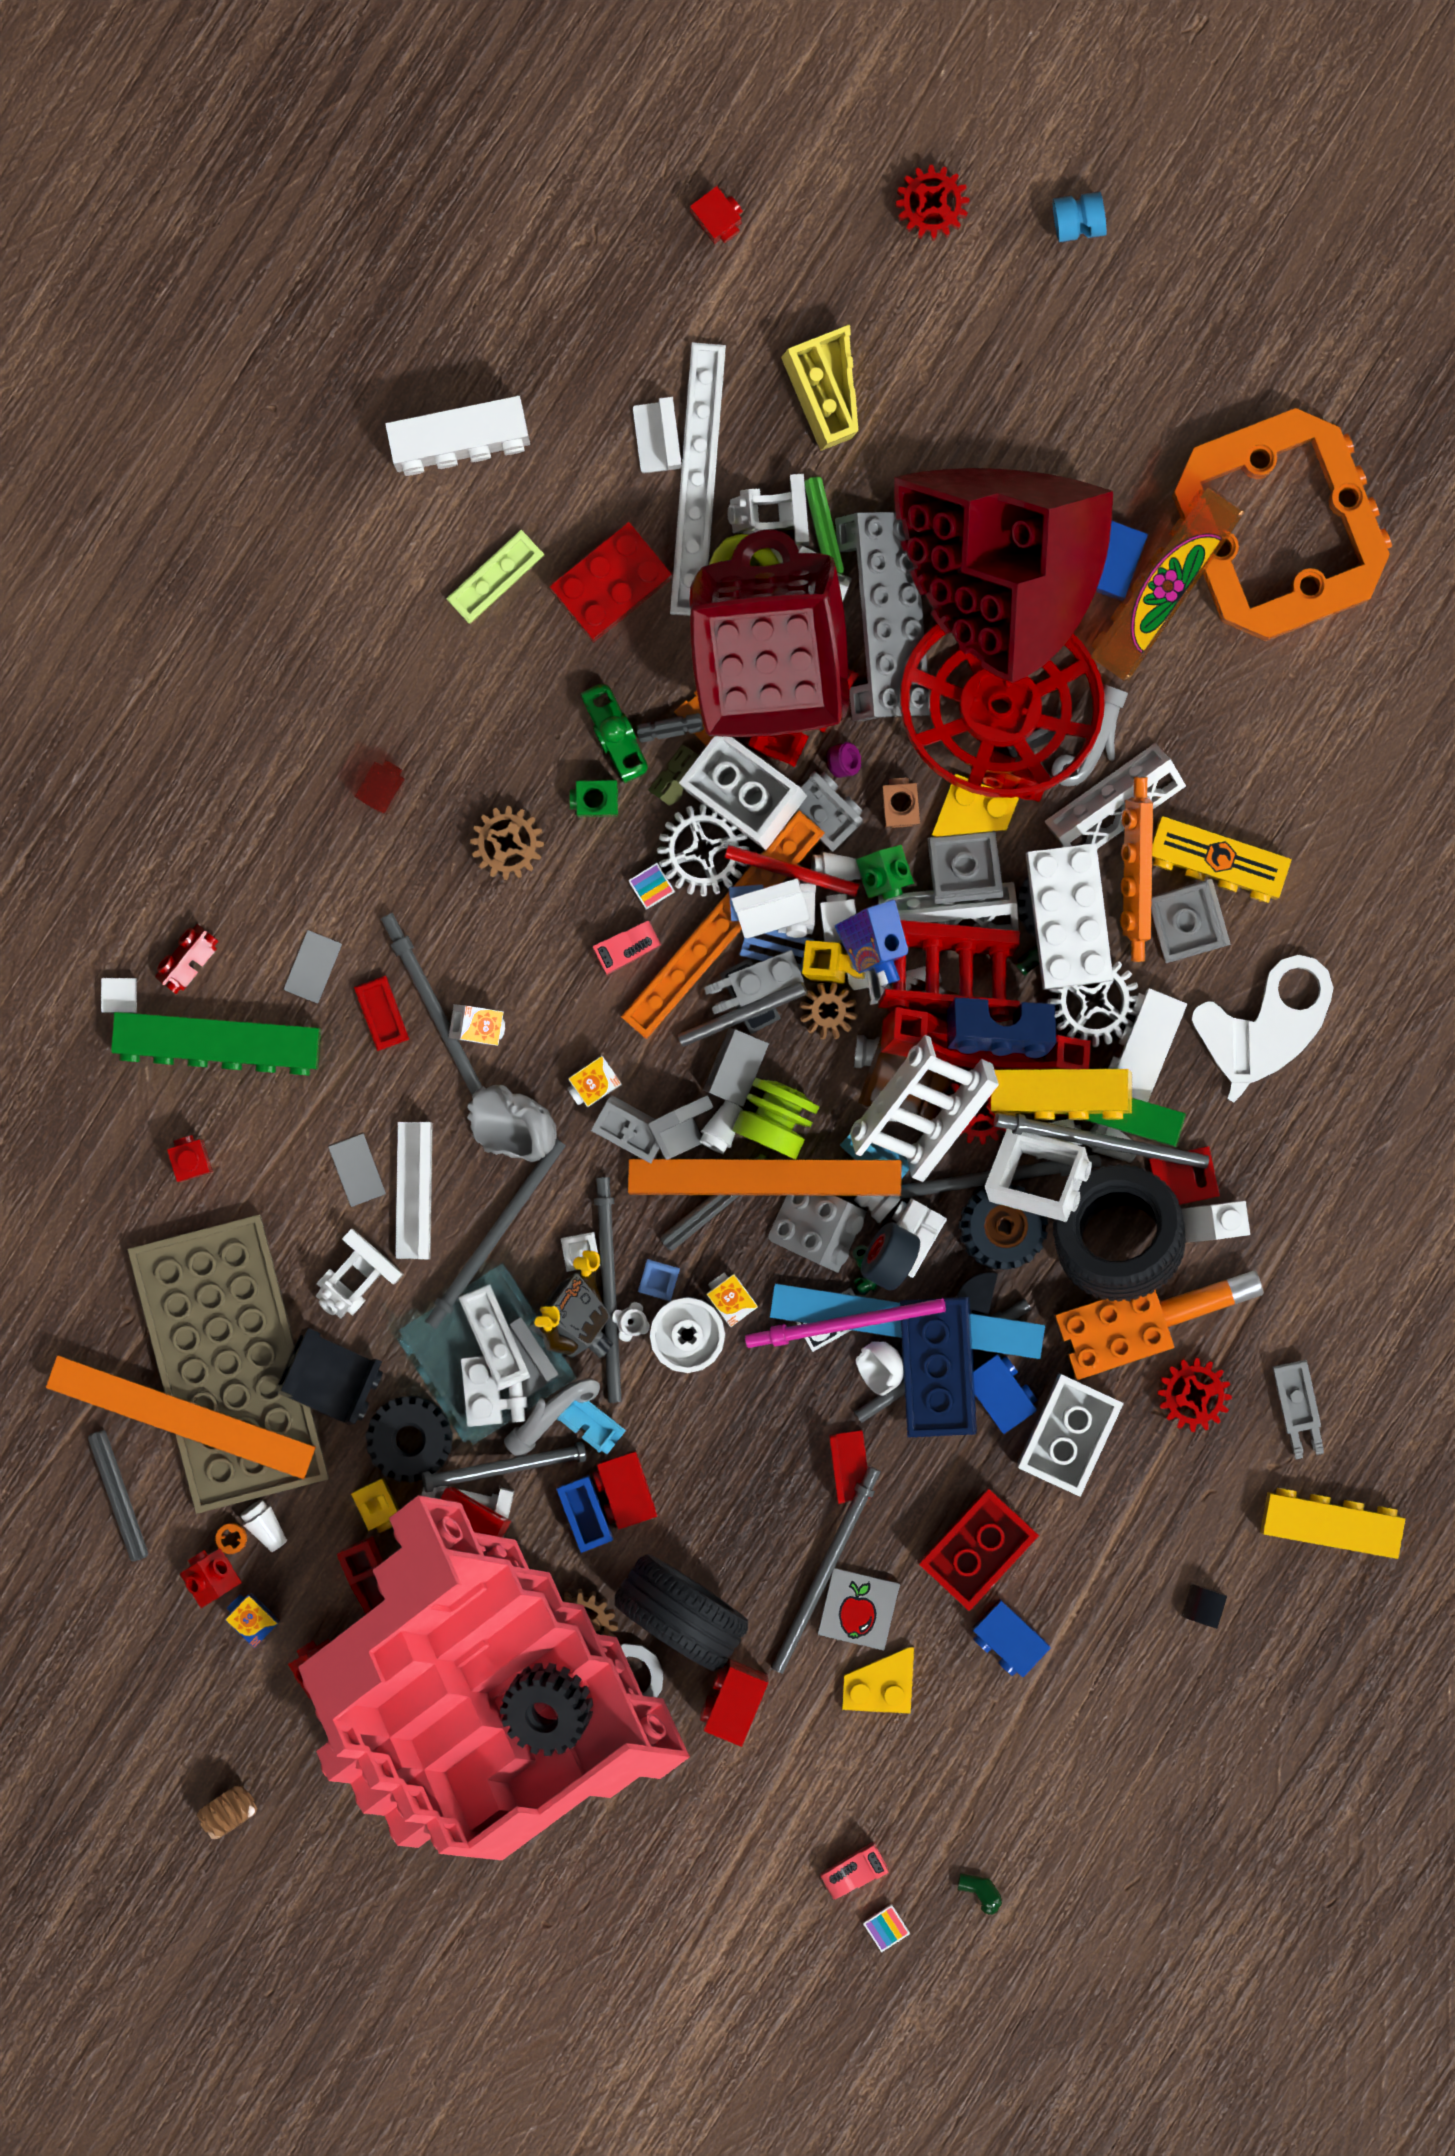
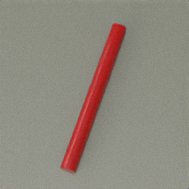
(791, 870)

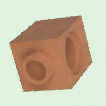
(898, 819)

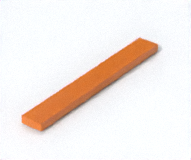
(715, 932)
(765, 1177)
(180, 1417)

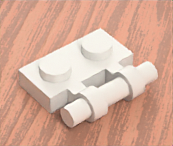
(483, 1397)

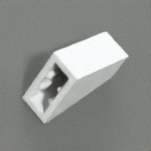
(1216, 1221)

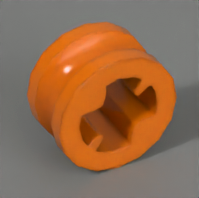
(232, 1527)

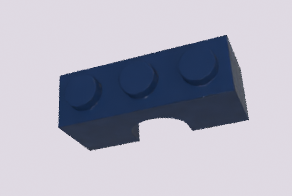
(974, 1030)

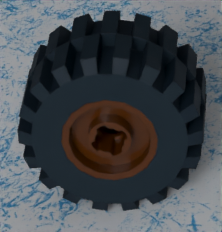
(1001, 1234)

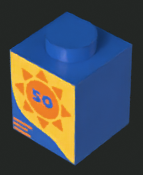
(251, 1618)

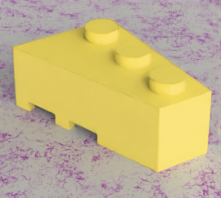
(824, 385)

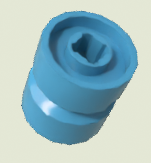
(1079, 217)

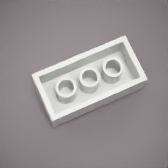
(458, 435)
(1069, 916)

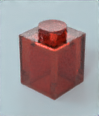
(381, 787)

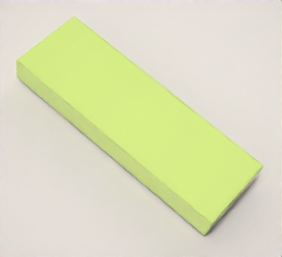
(495, 576)

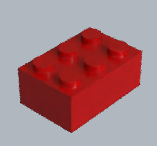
(611, 582)
(978, 1549)
(734, 1703)

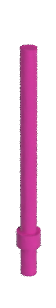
(782, 1334)

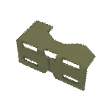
(675, 790)

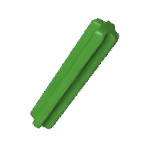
(822, 520)

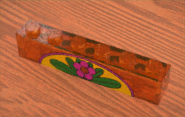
(1167, 583)

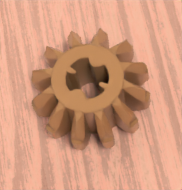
(827, 999)
(227, 1812)

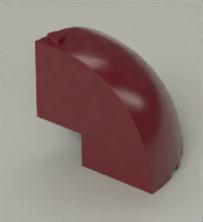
(1005, 558)

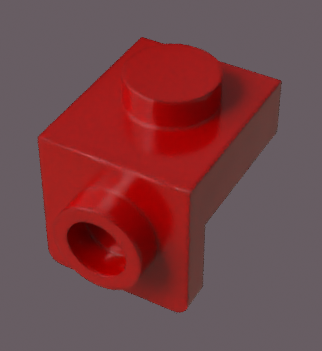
(781, 747)

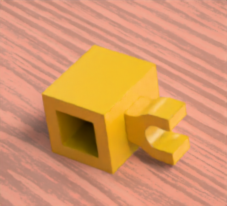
(827, 962)
(376, 1505)

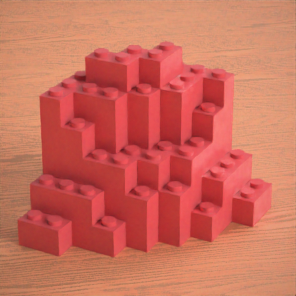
(422, 1685)

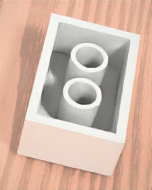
(743, 789)
(1069, 1434)

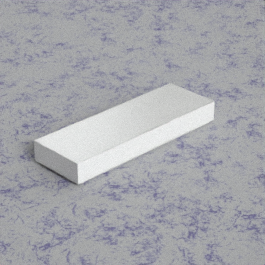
(494, 1337)

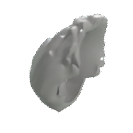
(511, 1124)

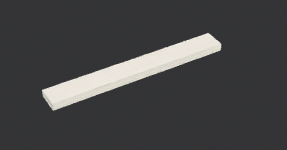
(697, 470)

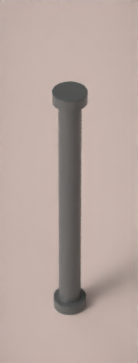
(431, 1481)

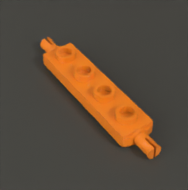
(1137, 878)

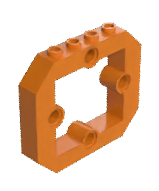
(1368, 541)

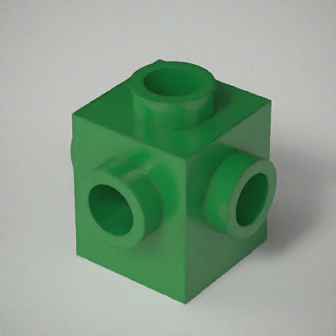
(885, 872)

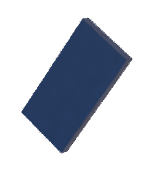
(939, 1371)

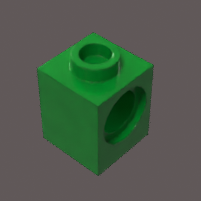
(608, 808)

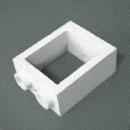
(1006, 1163)

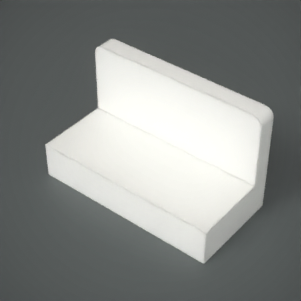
(657, 436)
(771, 908)

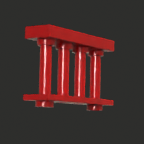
(966, 942)

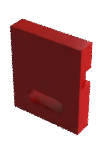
(1182, 1178)

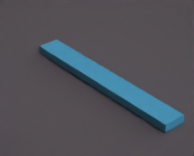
(987, 1332)

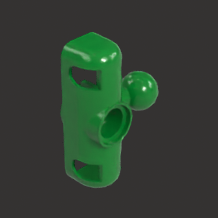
(614, 732)

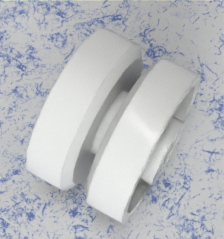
(682, 1354)

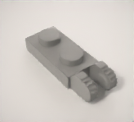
(758, 981)
(1298, 1404)

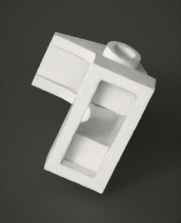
(792, 508)
(339, 1299)

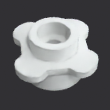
(639, 1325)

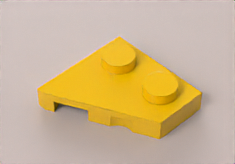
(973, 813)
(881, 1685)

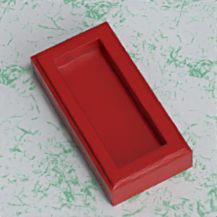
(381, 1013)

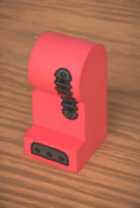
(626, 947)
(854, 1871)

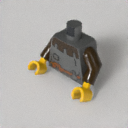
(575, 1313)

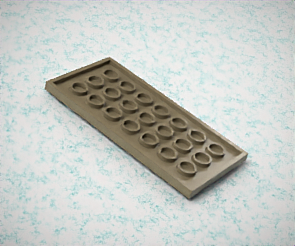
(224, 1346)

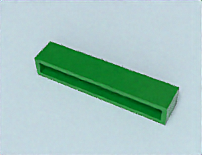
(216, 1041)

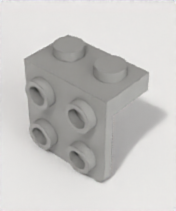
(829, 811)
(818, 1228)

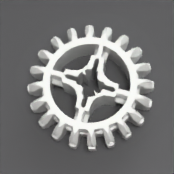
(675, 859)
(1118, 1017)

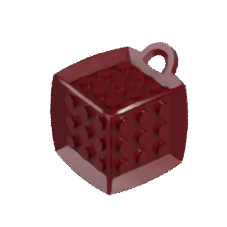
(769, 641)

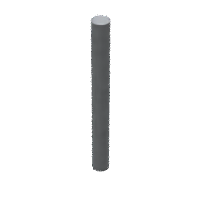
(742, 1014)

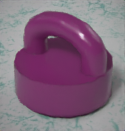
(843, 760)

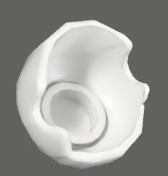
(880, 1367)

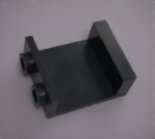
(329, 1378)

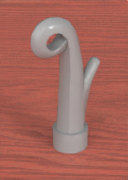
(1113, 701)
(522, 1439)

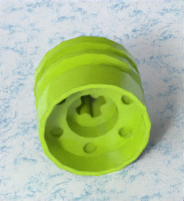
(775, 1117)

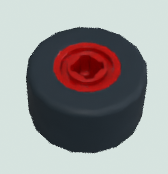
(890, 1256)

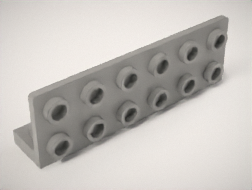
(889, 614)

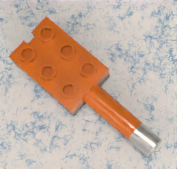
(1121, 1332)

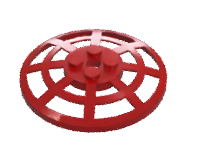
(1001, 728)

